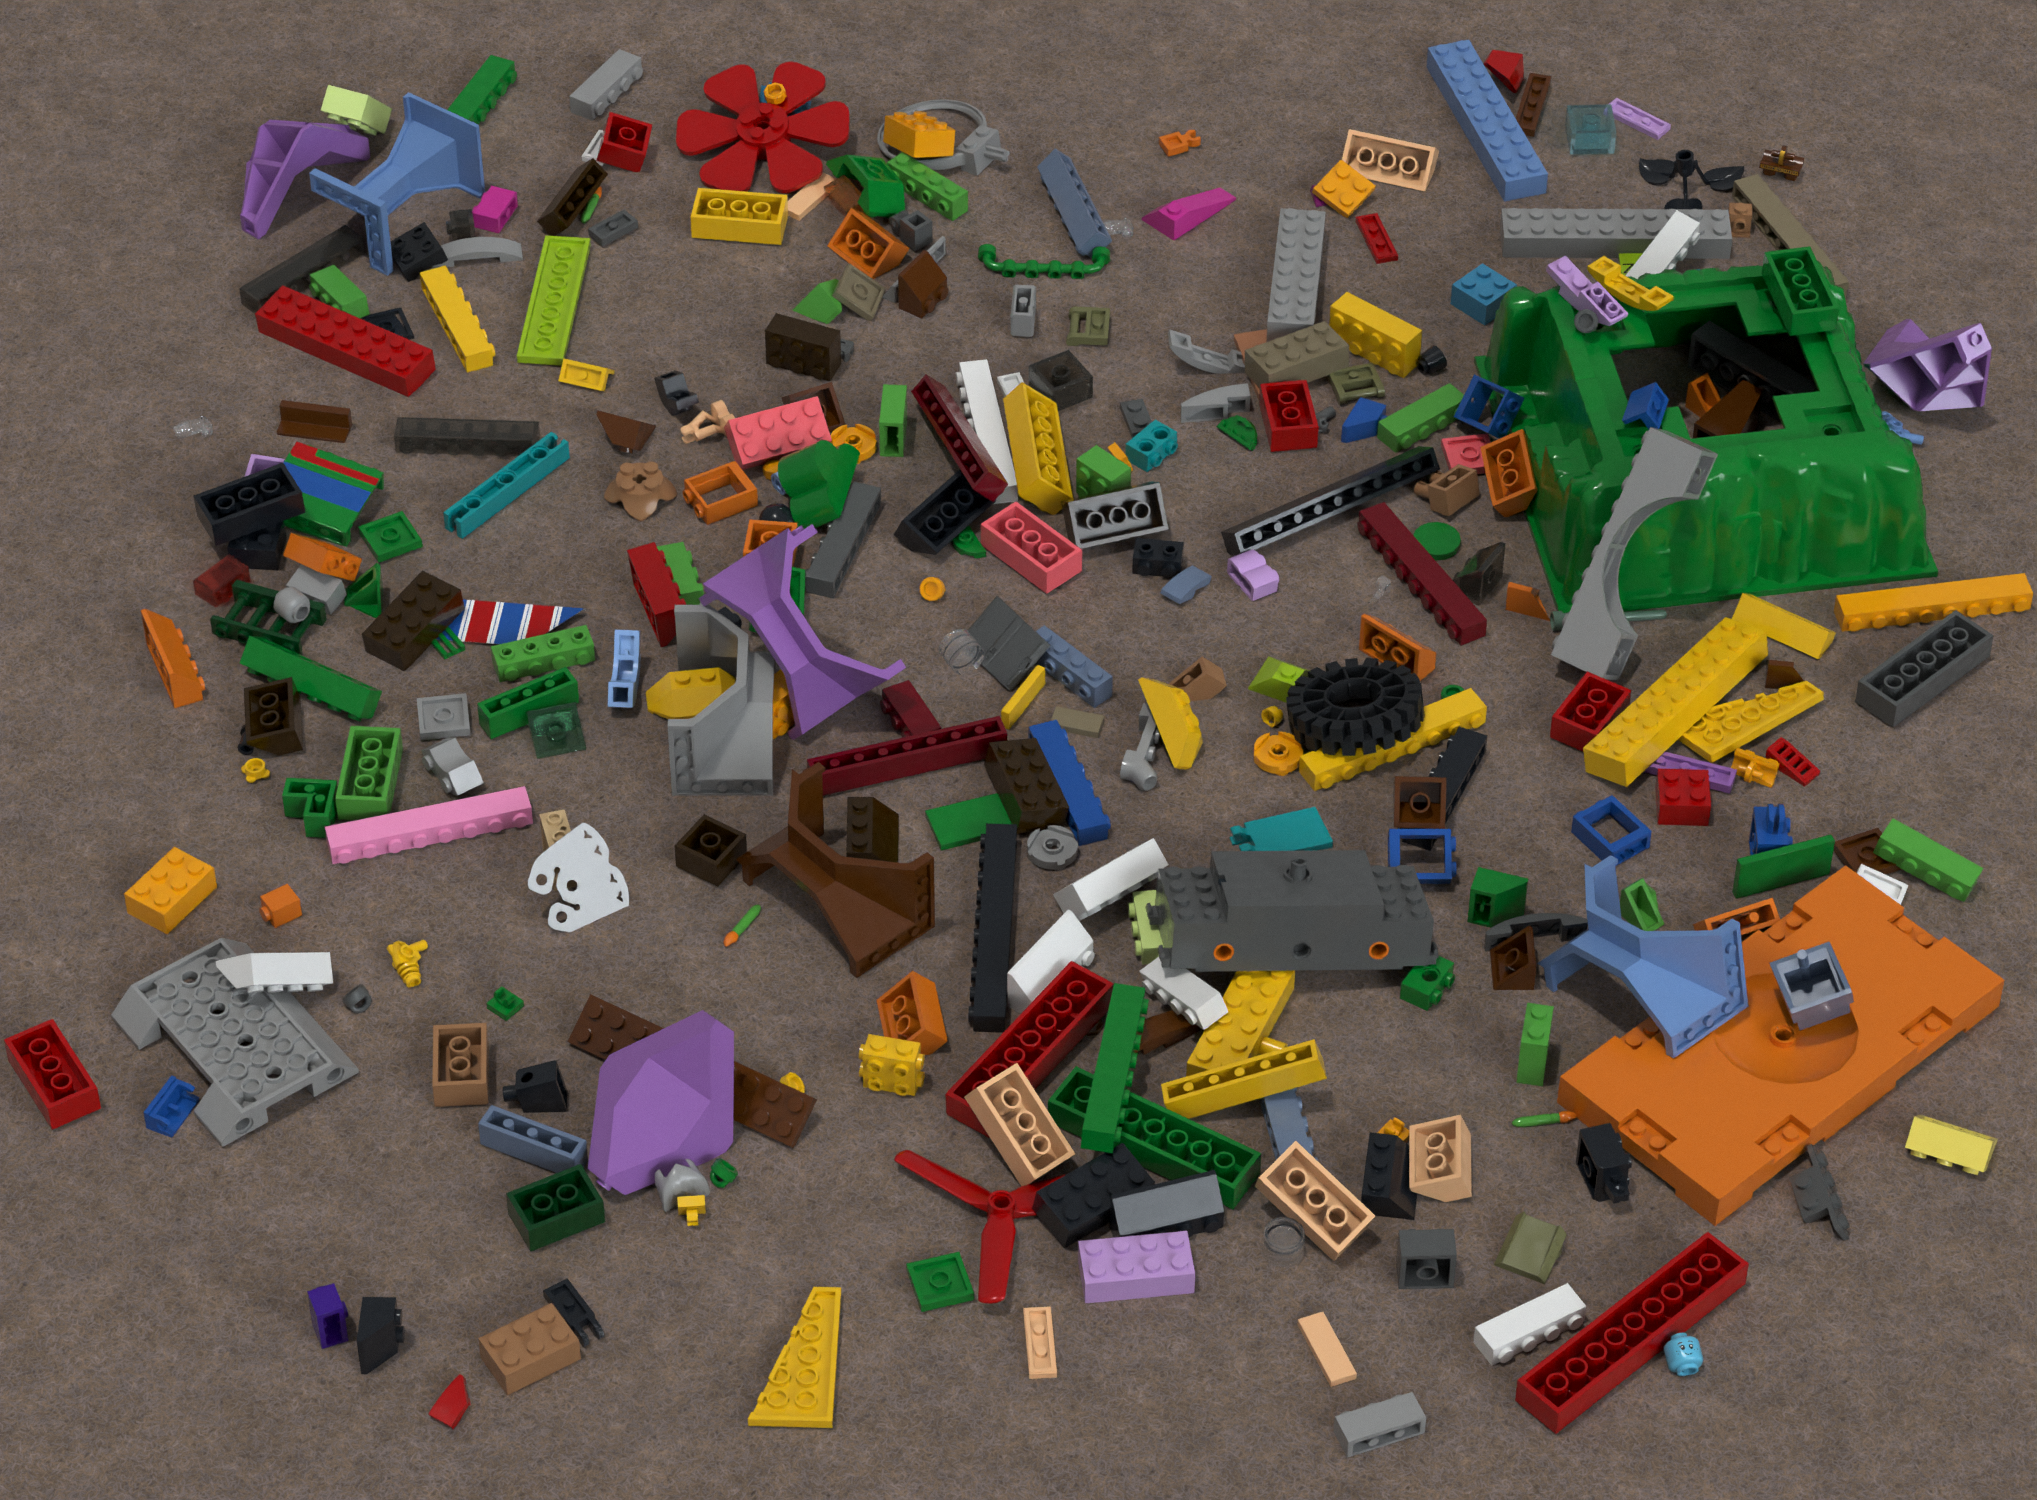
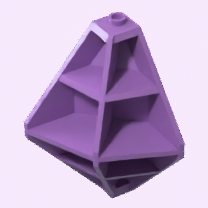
(282, 153)
(1935, 371)
(664, 1103)

